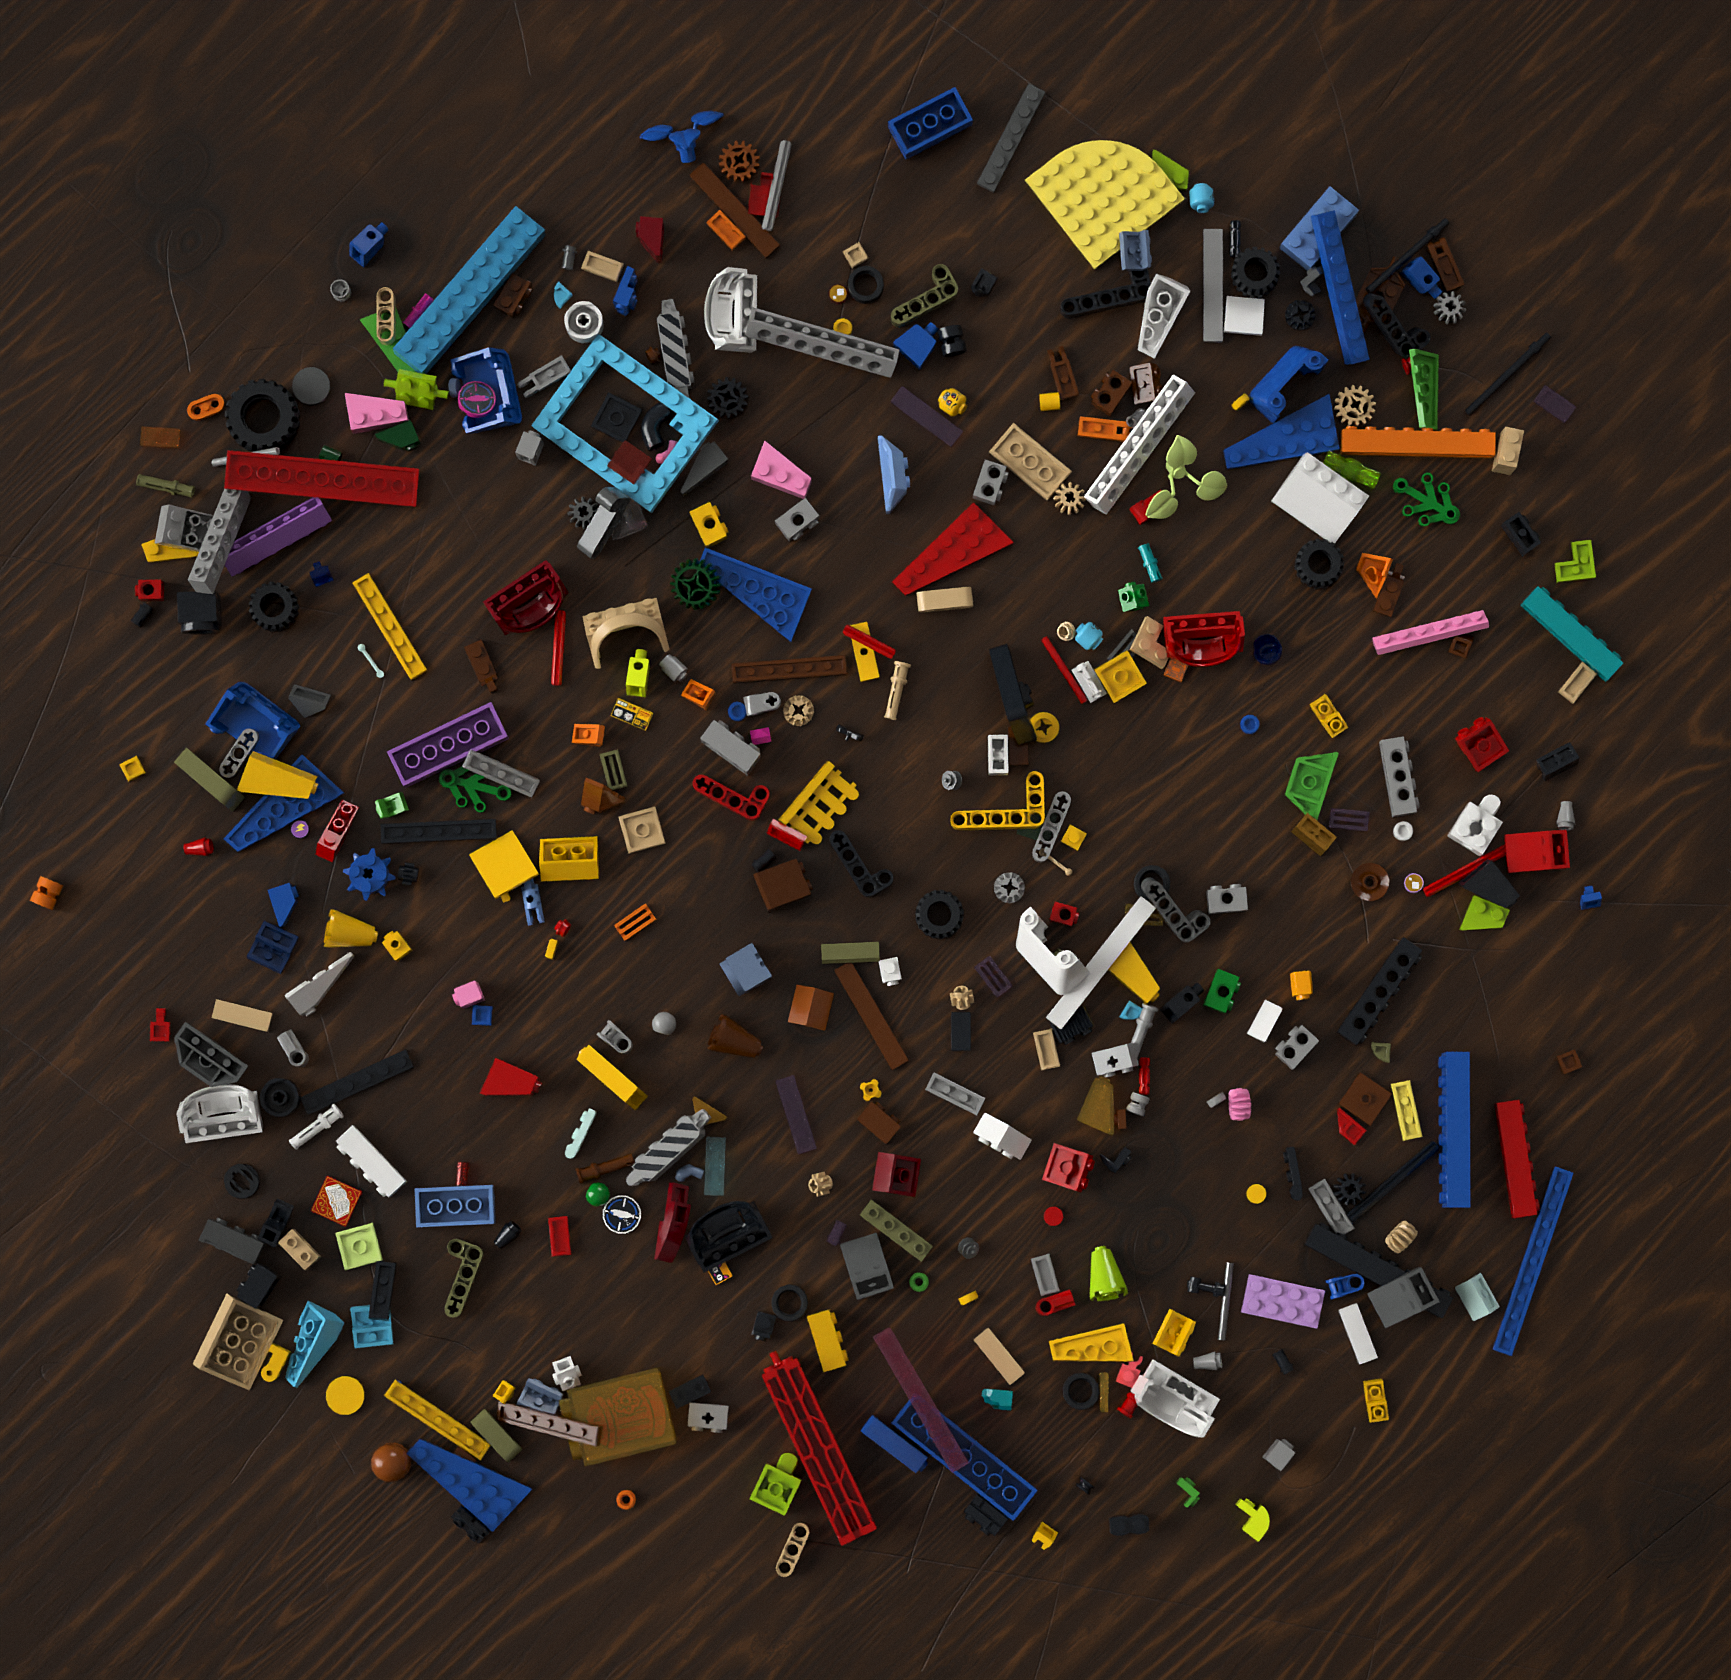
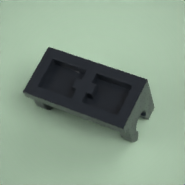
(1557, 761)

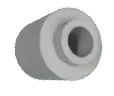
(673, 668)

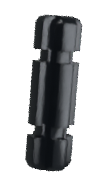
(1234, 238)

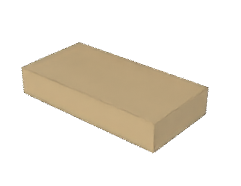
(602, 266)
(1577, 682)
(1046, 1049)

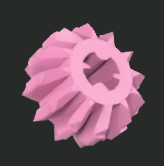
(1239, 1104)

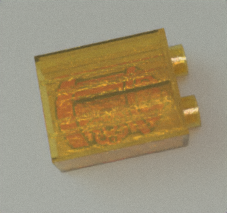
(631, 1415)

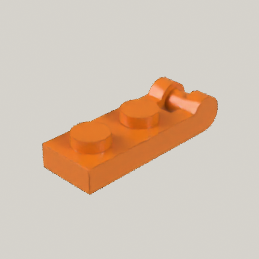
(1103, 429)

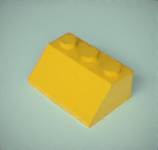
(569, 858)

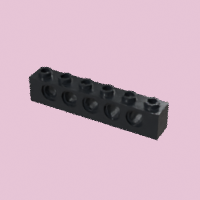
(1347, 1028)

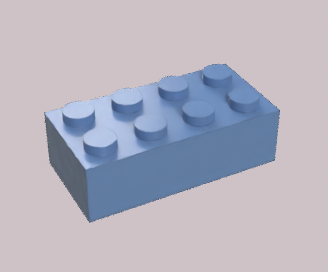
(1301, 242)
(455, 1206)

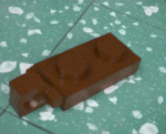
(1390, 592)
(482, 664)

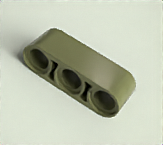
(496, 1435)

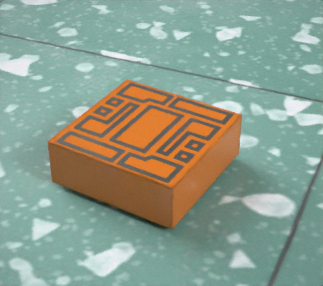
(1175, 670)

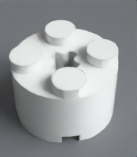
(574, 318)

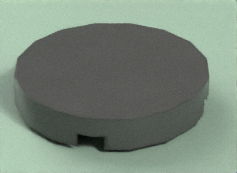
(311, 386)

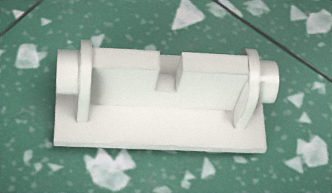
(1089, 681)

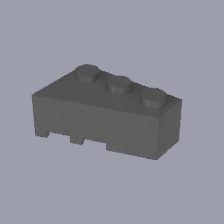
(232, 1240)

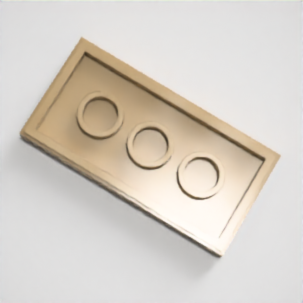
(1030, 461)

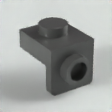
(1308, 282)

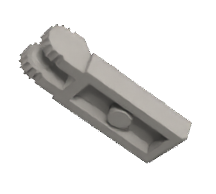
(545, 376)

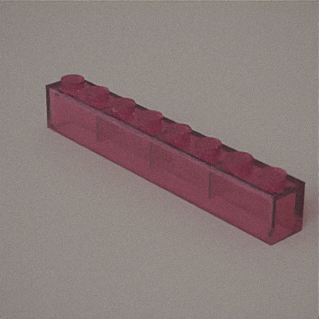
(920, 1399)

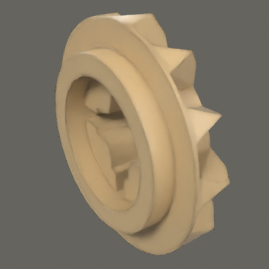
(798, 720)

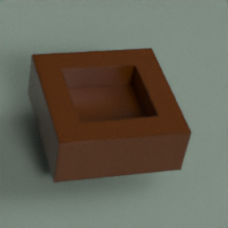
(1569, 1061)
(1120, 1119)

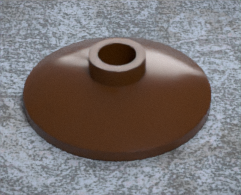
(1377, 875)

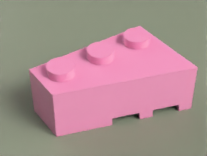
(374, 413)
(780, 473)

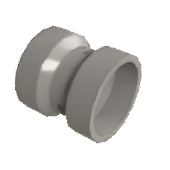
(340, 286)
(1135, 1108)

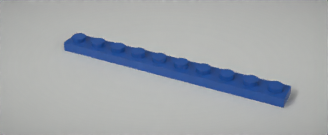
(1532, 1261)

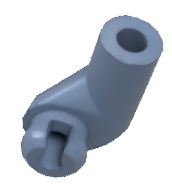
(687, 1171)

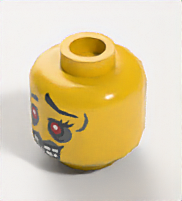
(952, 402)

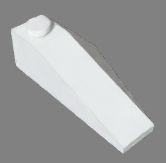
(1161, 308)
(310, 994)

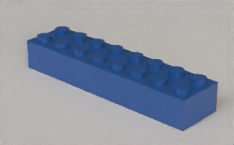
(1455, 1129)
(983, 1472)

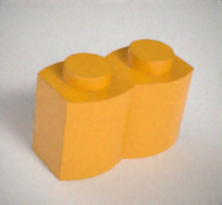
(1301, 985)

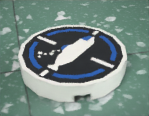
(621, 1214)

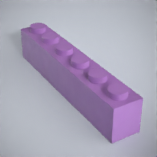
(276, 535)

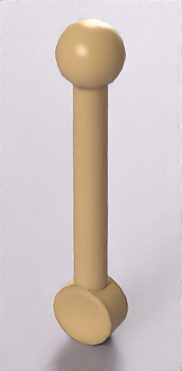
(1068, 871)

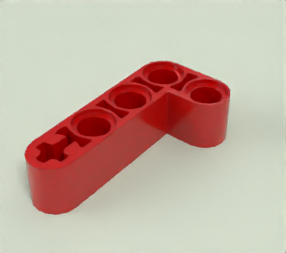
(729, 794)

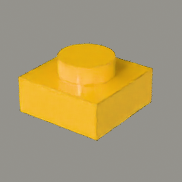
(1073, 837)

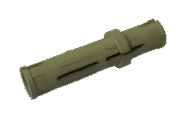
(172, 487)

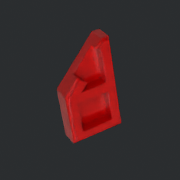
(1349, 1127)

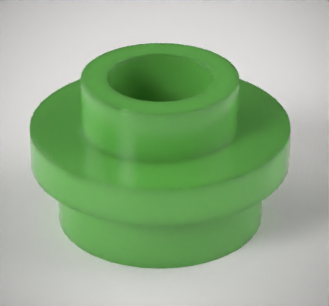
(919, 1288)

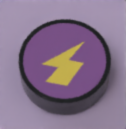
(300, 829)

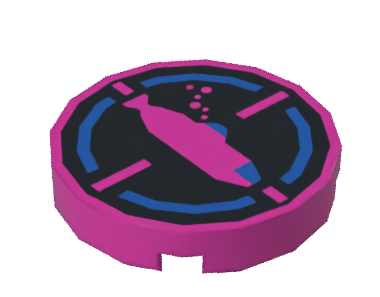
(476, 399)

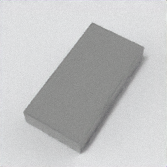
(1045, 1274)

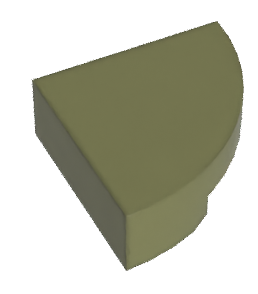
(1381, 1051)

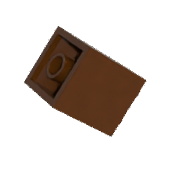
(783, 884)

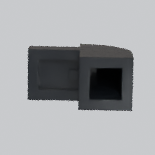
(276, 1223)

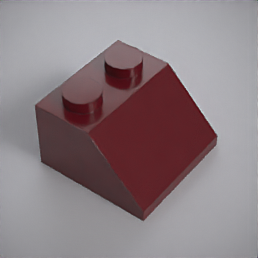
(651, 236)
(896, 1174)

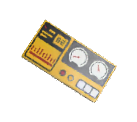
(631, 714)

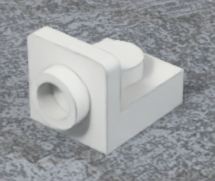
(890, 971)

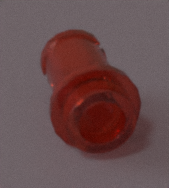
(462, 1172)

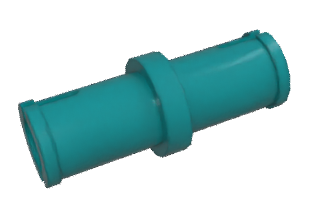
(1150, 563)

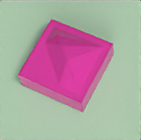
(760, 736)

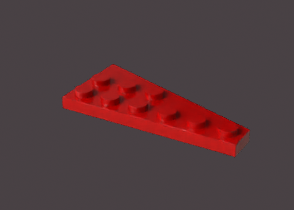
(960, 545)

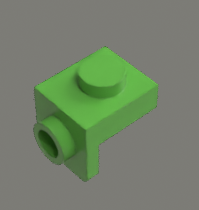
(391, 805)
(1188, 1486)

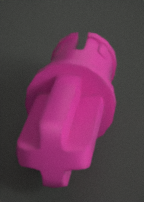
(418, 310)

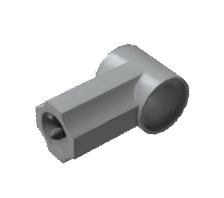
(292, 1048)

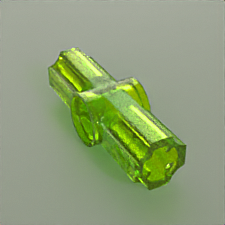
(1352, 469)

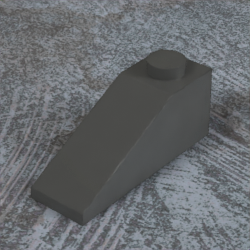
(705, 465)

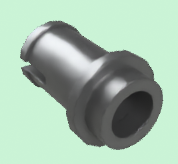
(1134, 419)

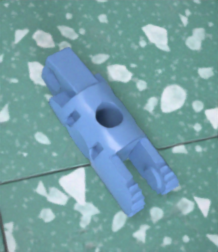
(528, 891)

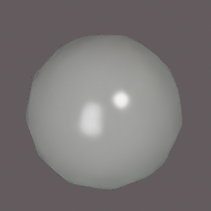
(664, 1023)

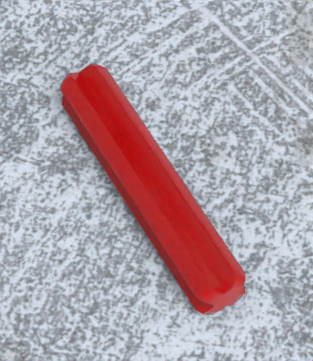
(869, 641)

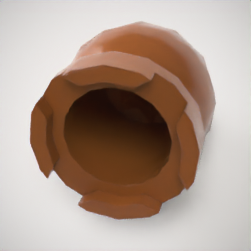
(391, 1462)

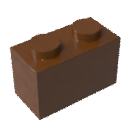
(879, 1122)

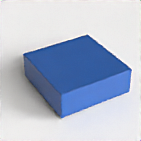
(482, 1015)

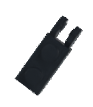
(1293, 1173)

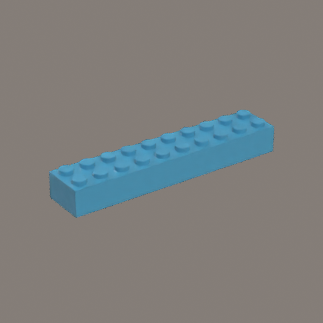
(469, 291)

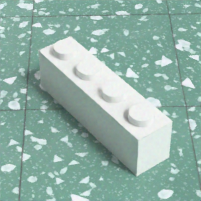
(370, 1161)

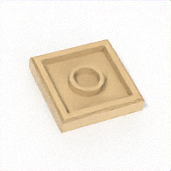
(642, 830)

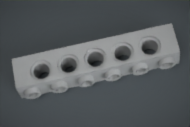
(219, 540)

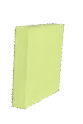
(359, 1246)

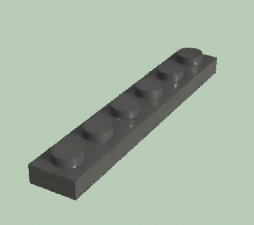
(1011, 138)

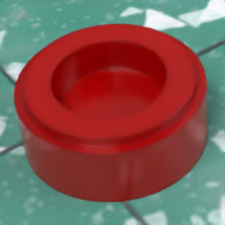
(1053, 1216)

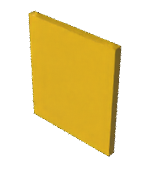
(504, 864)

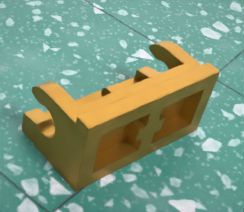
(1314, 834)

